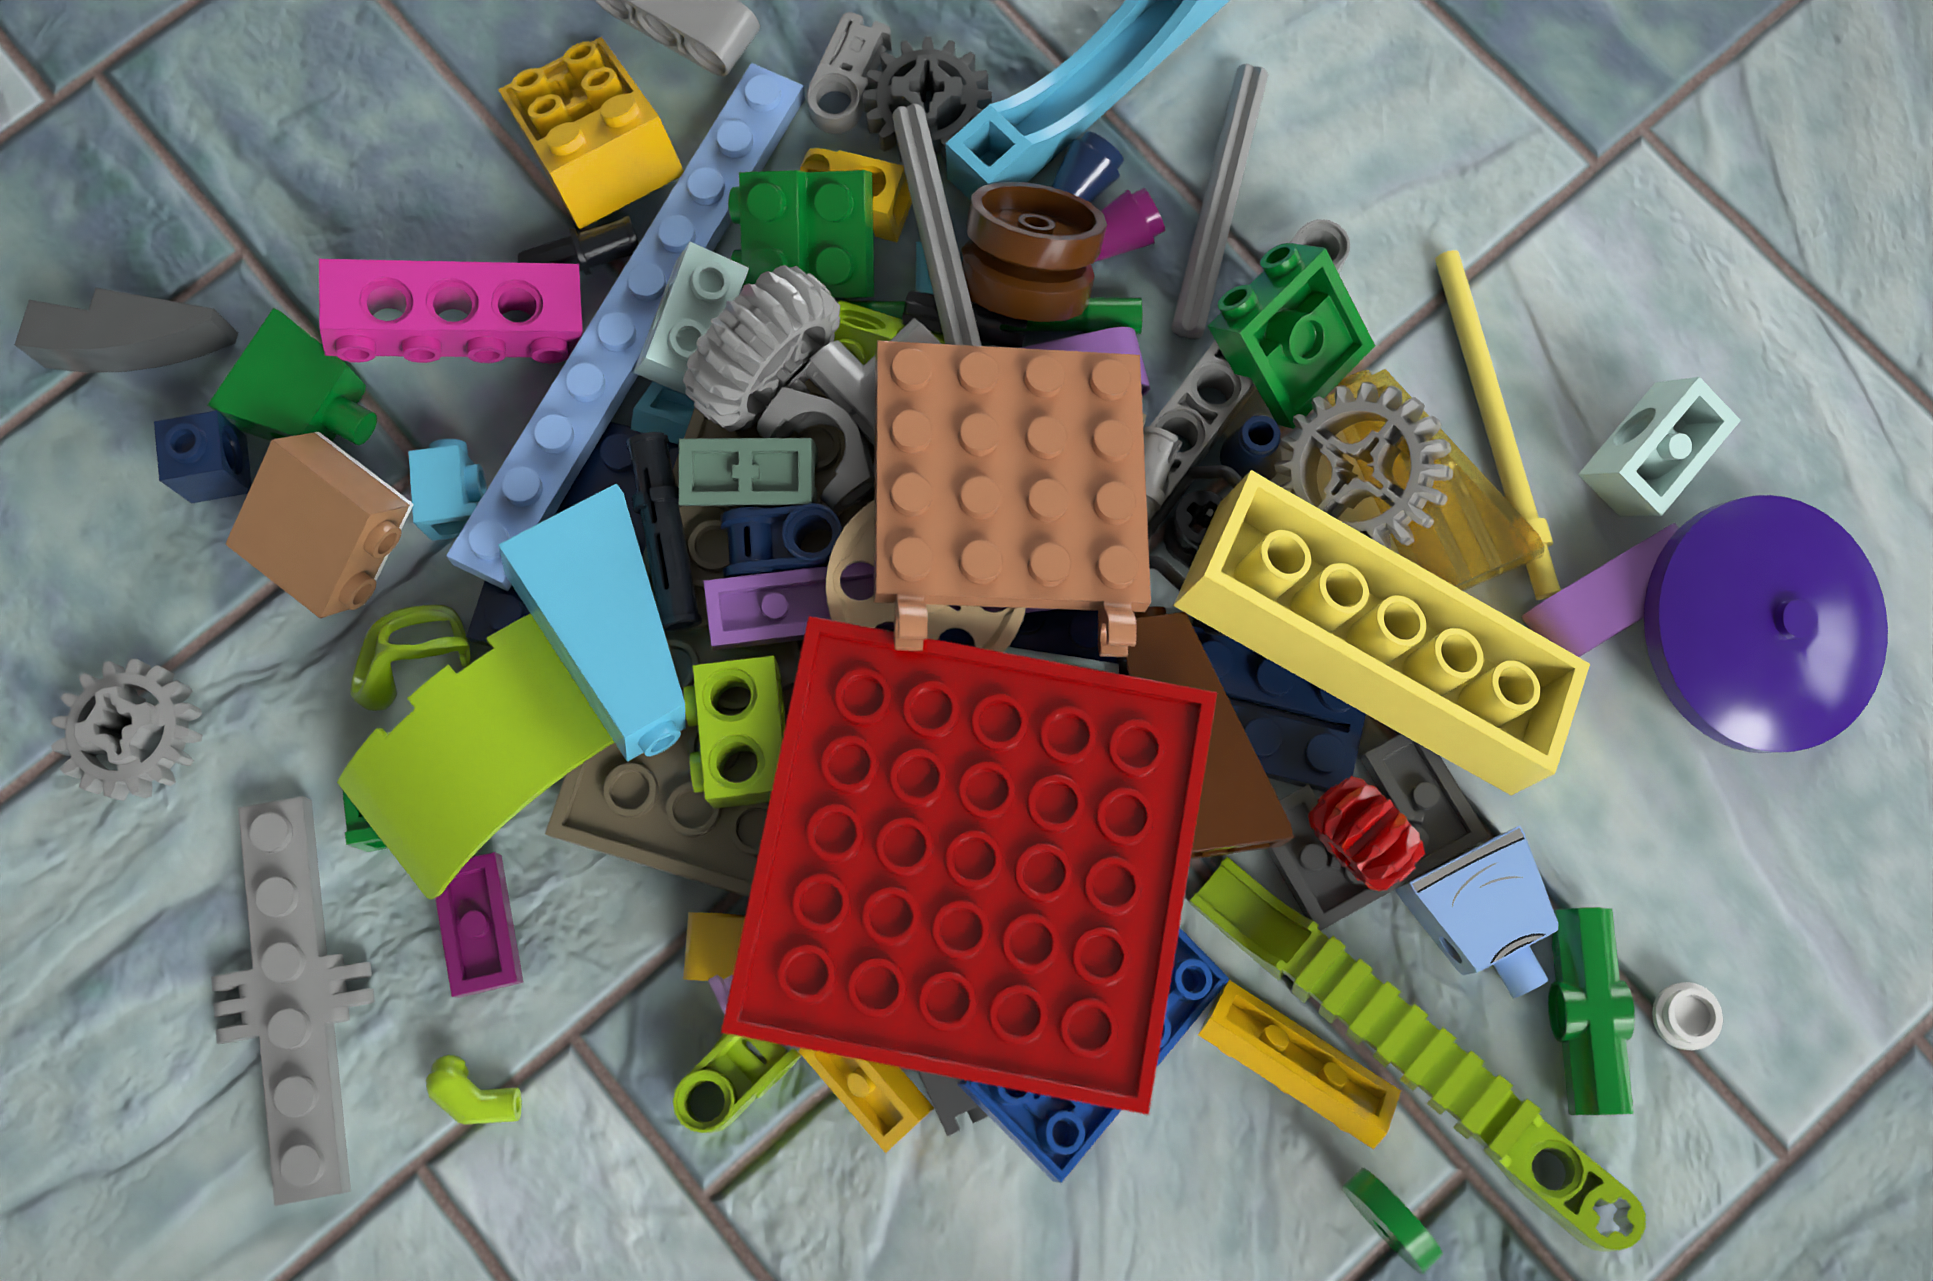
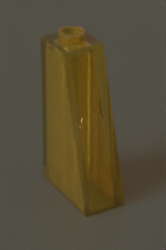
(1476, 529)

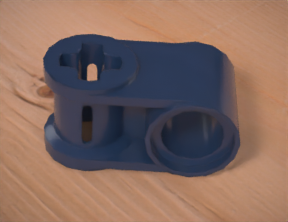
(772, 538)

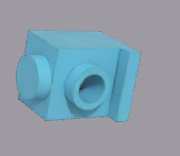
(444, 488)

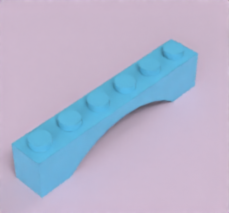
(1029, 129)

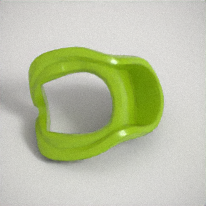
(373, 676)

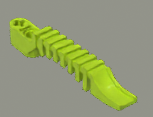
(1427, 1056)

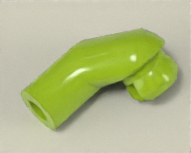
(464, 1100)

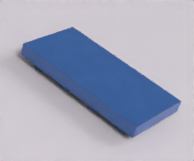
(1060, 1130)

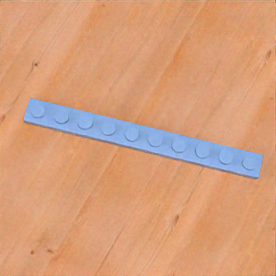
(603, 362)

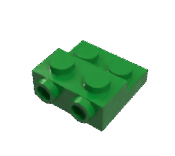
(808, 223)
(1292, 330)

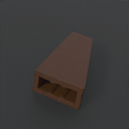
(1236, 798)

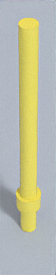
(1495, 415)

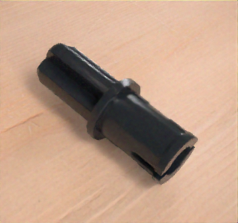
(587, 247)
(924, 309)

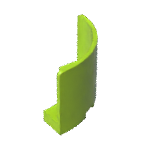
(472, 754)

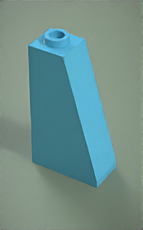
(598, 612)

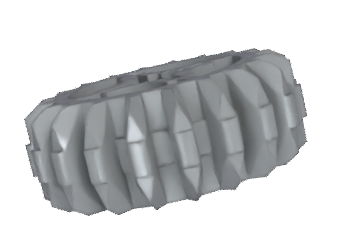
(759, 346)
(1381, 447)

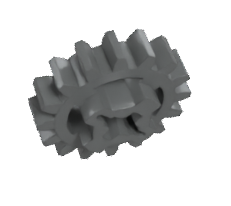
(955, 89)

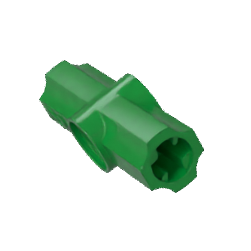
(1591, 1012)

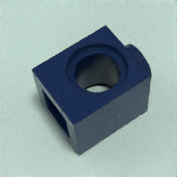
(202, 457)

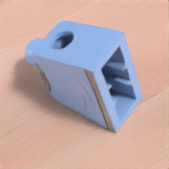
(1487, 910)

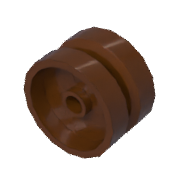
(1031, 251)

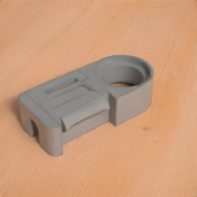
(844, 69)

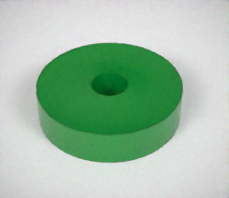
(1392, 1220)

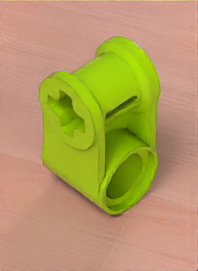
(738, 1074)

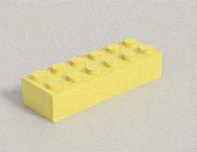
(1384, 635)

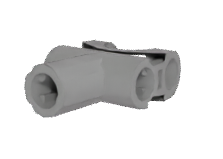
(848, 407)

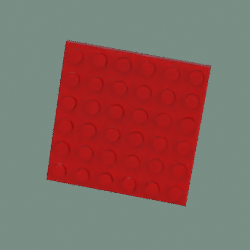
(974, 866)

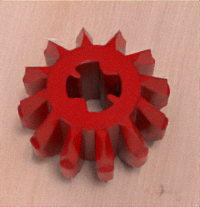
(1366, 833)

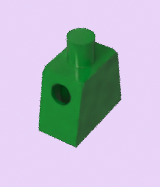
(292, 389)

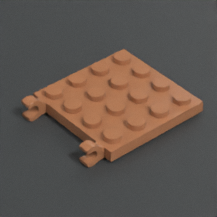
(1009, 484)

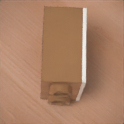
(318, 524)

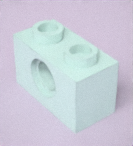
(692, 297)
(1659, 447)

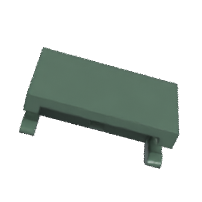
(747, 471)

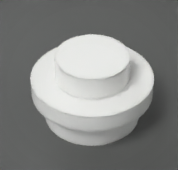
(1687, 1016)

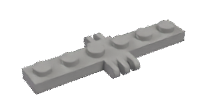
(292, 1001)

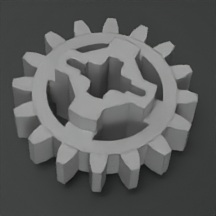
(132, 733)

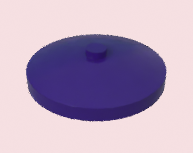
(1766, 624)

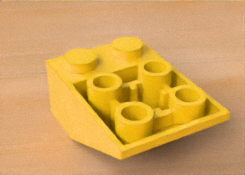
(592, 131)

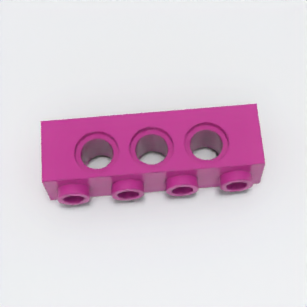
(423, 289)

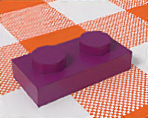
(479, 929)

